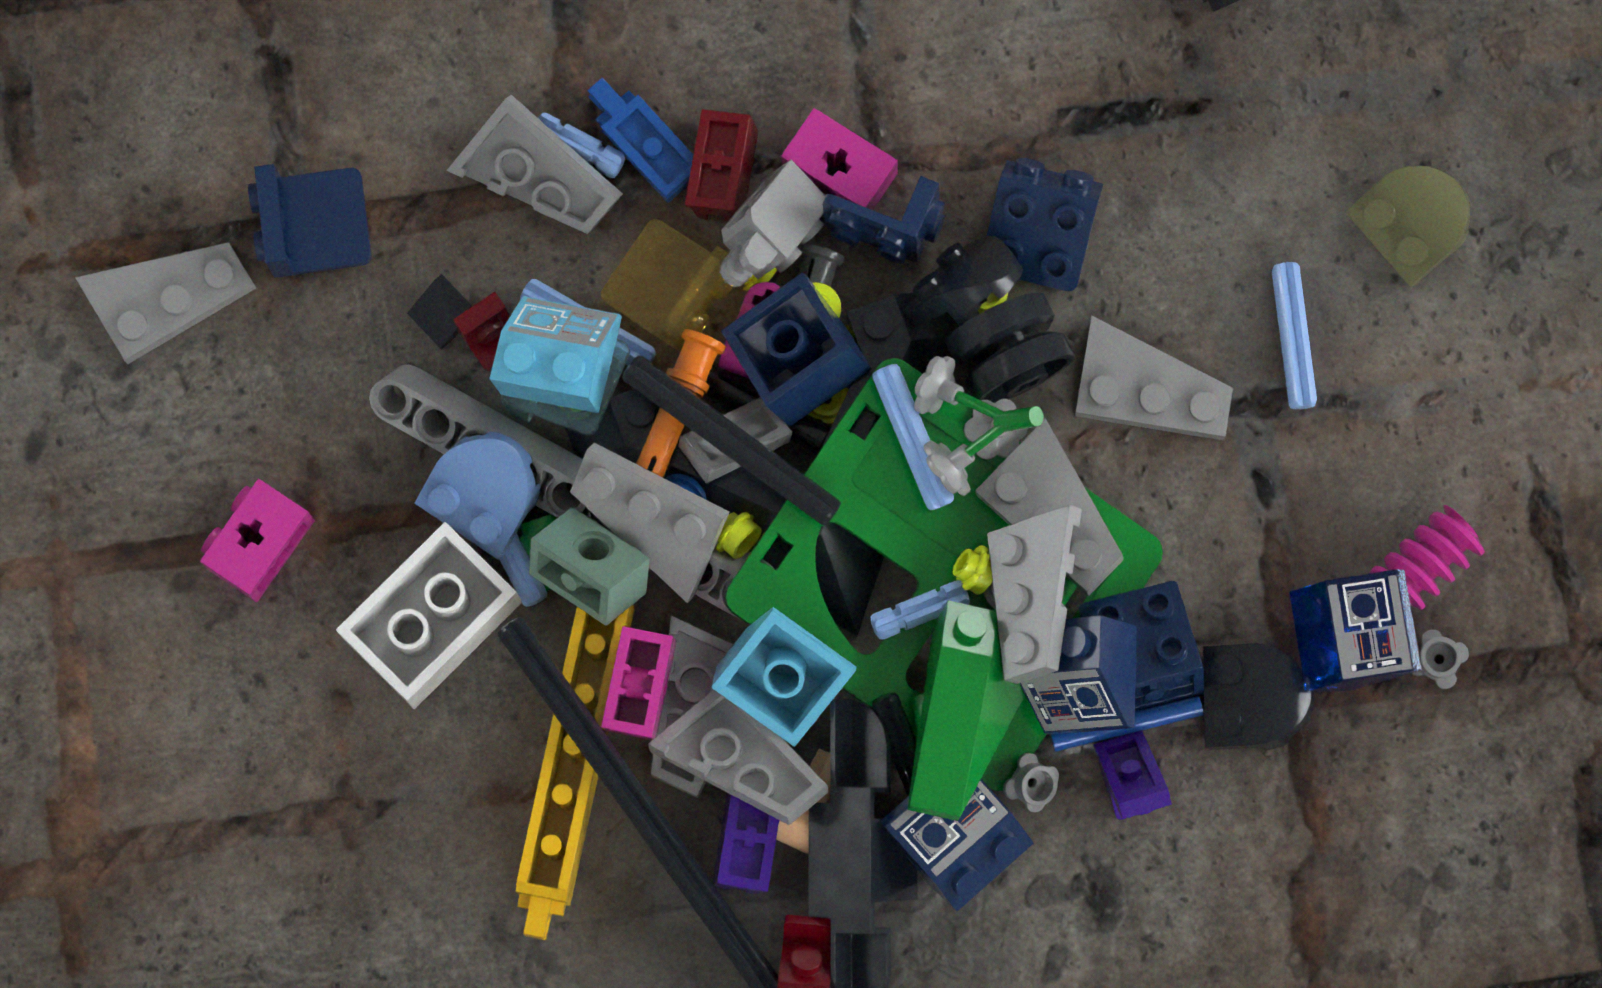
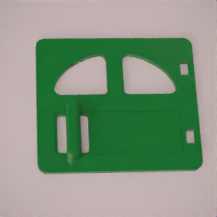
(890, 516)

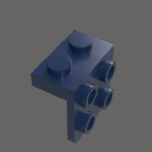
(310, 220)
(1045, 220)
(893, 238)

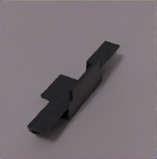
(852, 852)

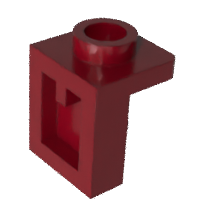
(482, 328)
(805, 953)

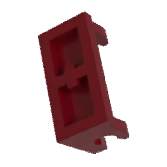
(721, 164)

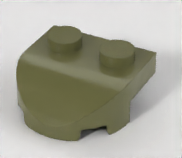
(1414, 219)

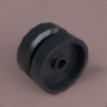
(1010, 348)

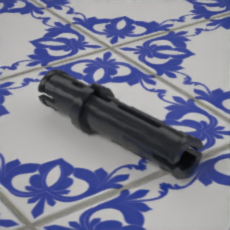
(735, 393)

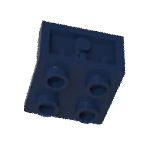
(1166, 648)

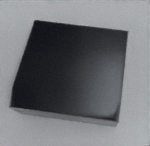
(437, 309)

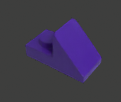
(1131, 775)

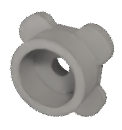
(1452, 653)
(1042, 789)

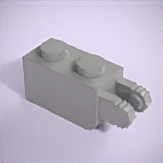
(772, 225)

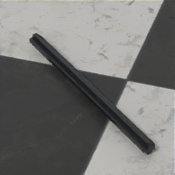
(637, 804)

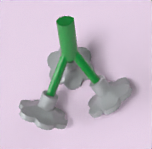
(992, 429)

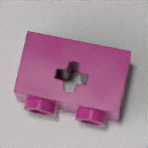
(827, 142)
(253, 566)
(639, 683)

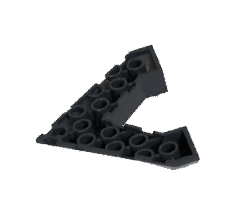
(843, 562)

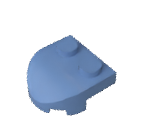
(482, 490)

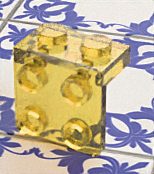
(667, 283)

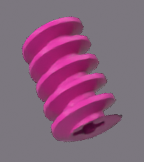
(1433, 553)

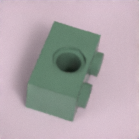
(589, 566)

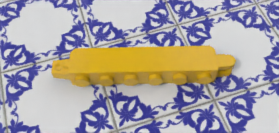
(566, 780)

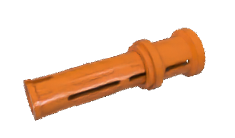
(692, 373)

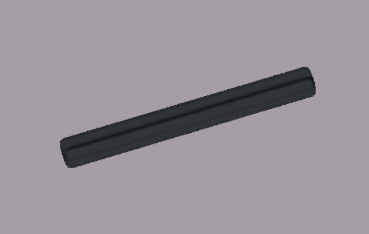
(731, 440)

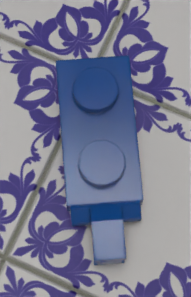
(643, 139)

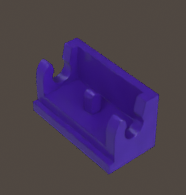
(745, 847)

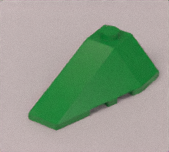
(961, 711)

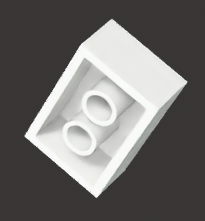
(429, 615)

